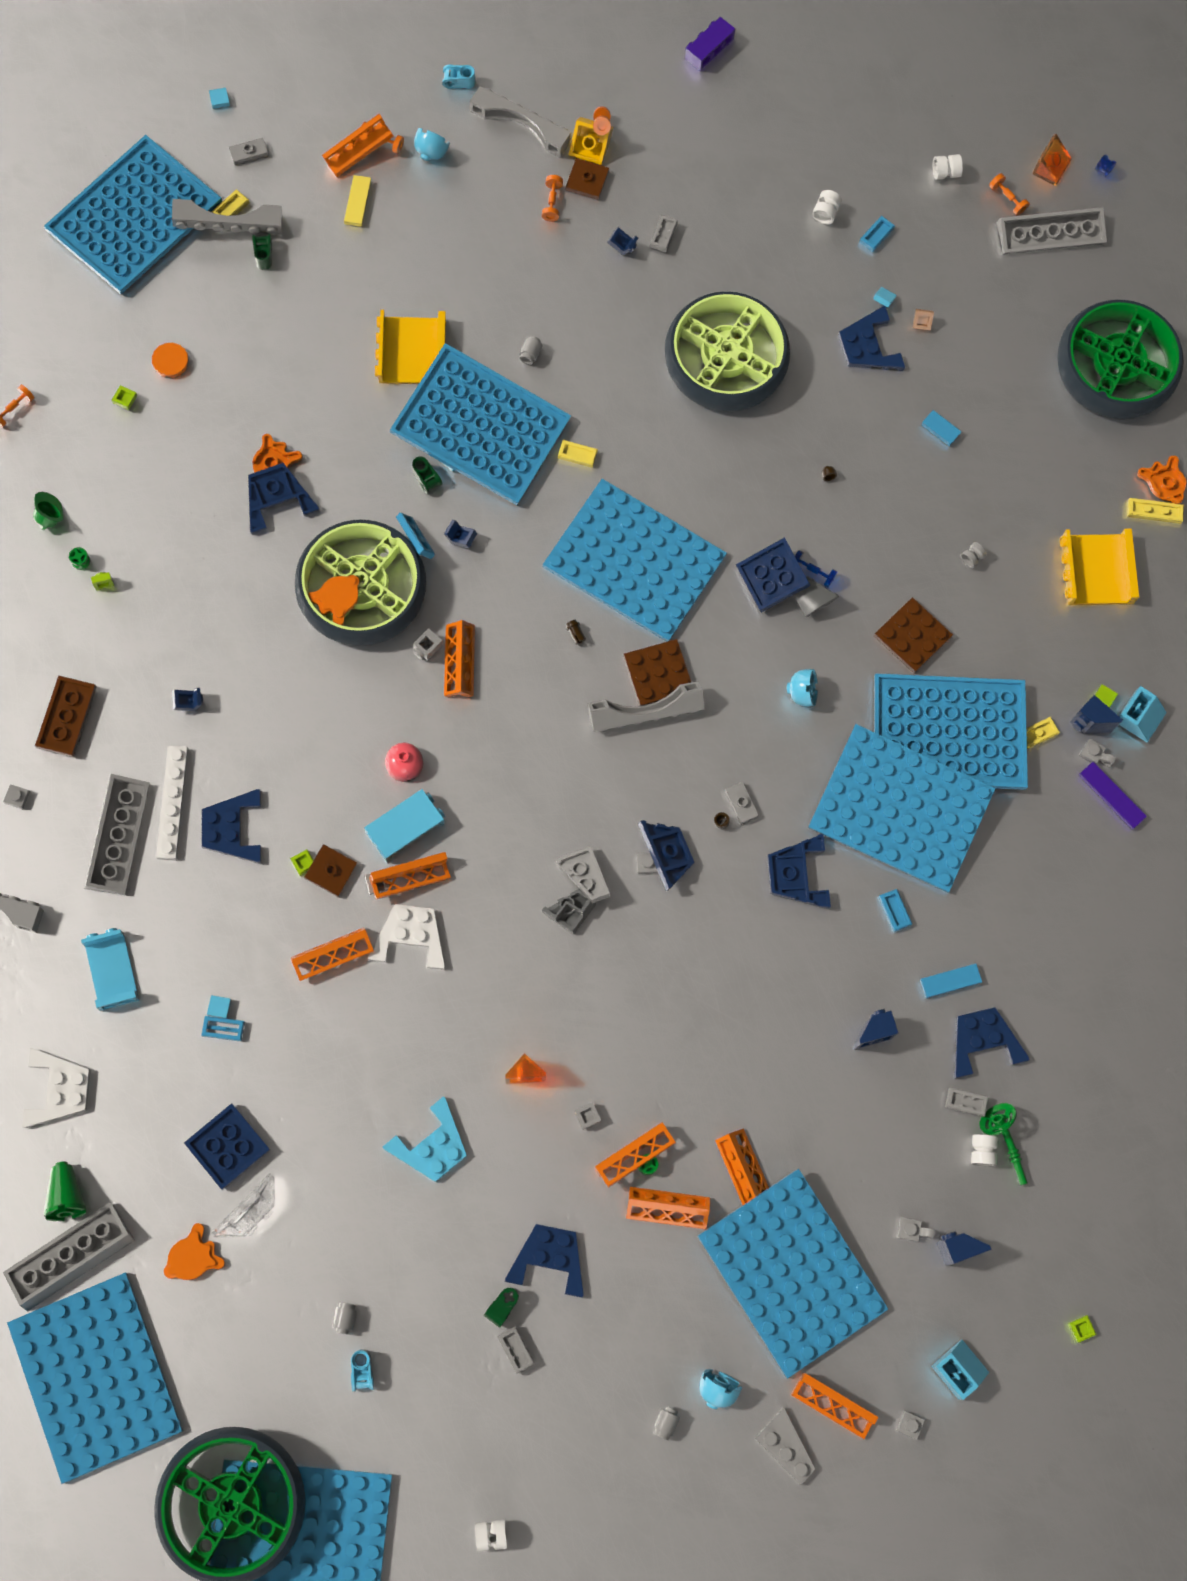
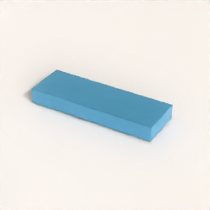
(415, 535)
(950, 981)

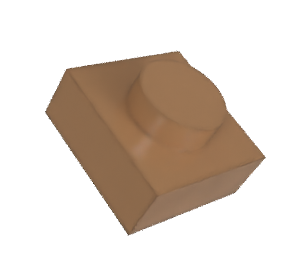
(923, 319)

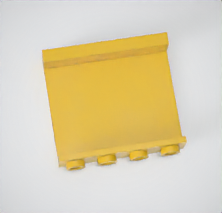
(407, 347)
(1099, 568)

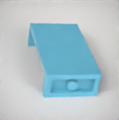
(404, 824)
(110, 969)

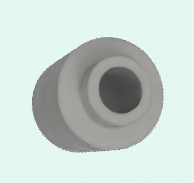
(530, 350)
(344, 1318)
(666, 1423)

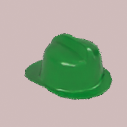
(47, 510)

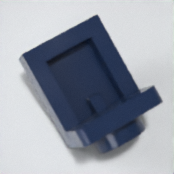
(622, 242)
(460, 535)
(187, 700)

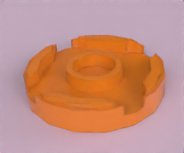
(170, 360)

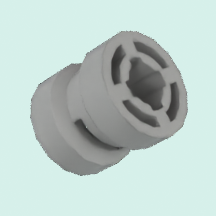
(975, 553)

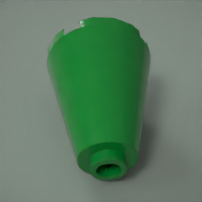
(63, 1194)

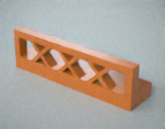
(358, 146)
(463, 658)
(408, 868)
(327, 947)
(630, 1150)
(738, 1168)
(668, 1203)
(834, 1396)

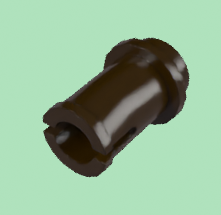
(575, 631)

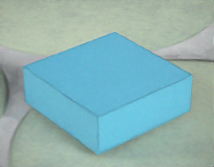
(219, 98)
(884, 297)
(219, 1007)

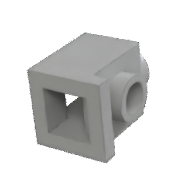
(429, 639)

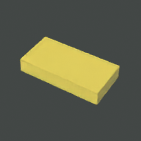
(232, 204)
(577, 453)

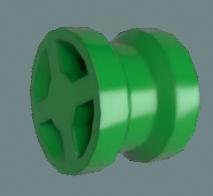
(75, 557)
(650, 1167)

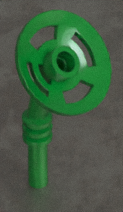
(1003, 1126)

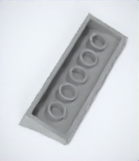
(1052, 230)
(117, 835)
(68, 1257)

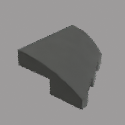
(814, 597)
(570, 910)

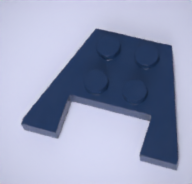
(862, 346)
(274, 487)
(223, 827)
(789, 873)
(981, 1032)
(553, 1250)

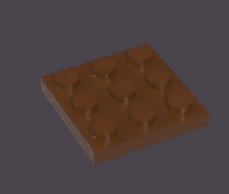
(913, 635)
(656, 671)

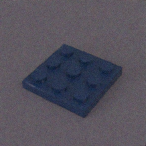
(772, 575)
(227, 1146)

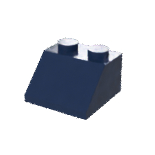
(1095, 718)
(877, 1029)
(960, 1247)

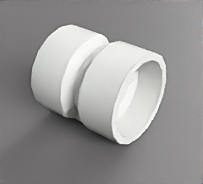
(948, 166)
(827, 207)
(984, 1153)
(483, 1532)

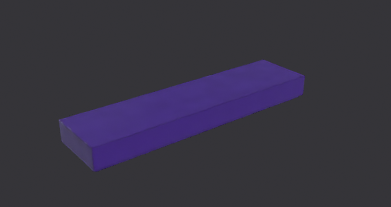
(1112, 795)

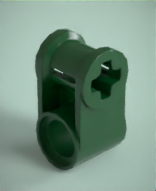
(263, 249)
(427, 477)
(500, 1309)

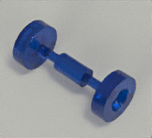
(816, 570)

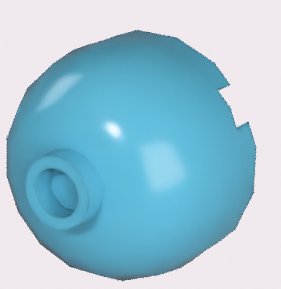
(430, 145)
(803, 687)
(718, 1390)

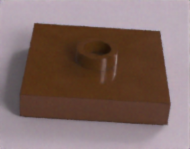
(587, 179)
(330, 870)

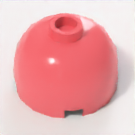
(404, 762)

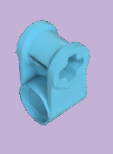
(460, 76)
(361, 1372)

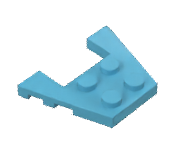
(435, 1153)

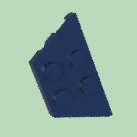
(667, 851)

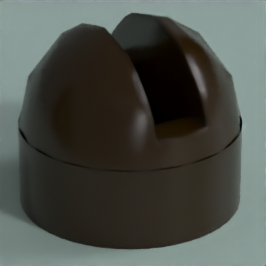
(828, 473)
(719, 818)

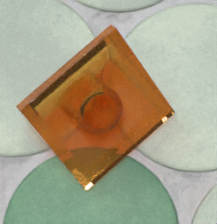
(1052, 161)
(525, 1071)

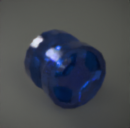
(1105, 165)

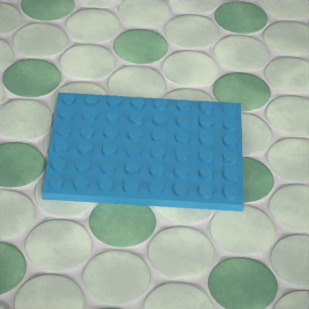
(126, 214)
(480, 424)
(634, 560)
(958, 722)
(901, 808)
(792, 1273)
(94, 1377)
(339, 1532)

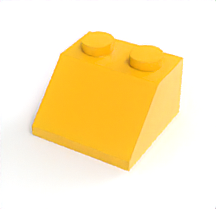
(587, 143)

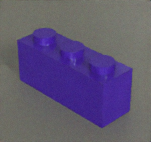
(709, 43)

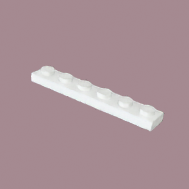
(172, 803)

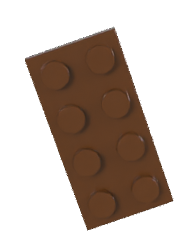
(65, 716)

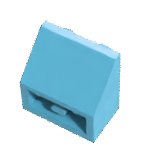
(1142, 714)
(960, 1370)

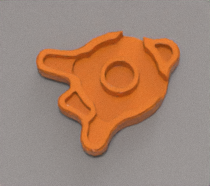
(274, 453)
(1165, 481)
(337, 596)
(192, 1257)

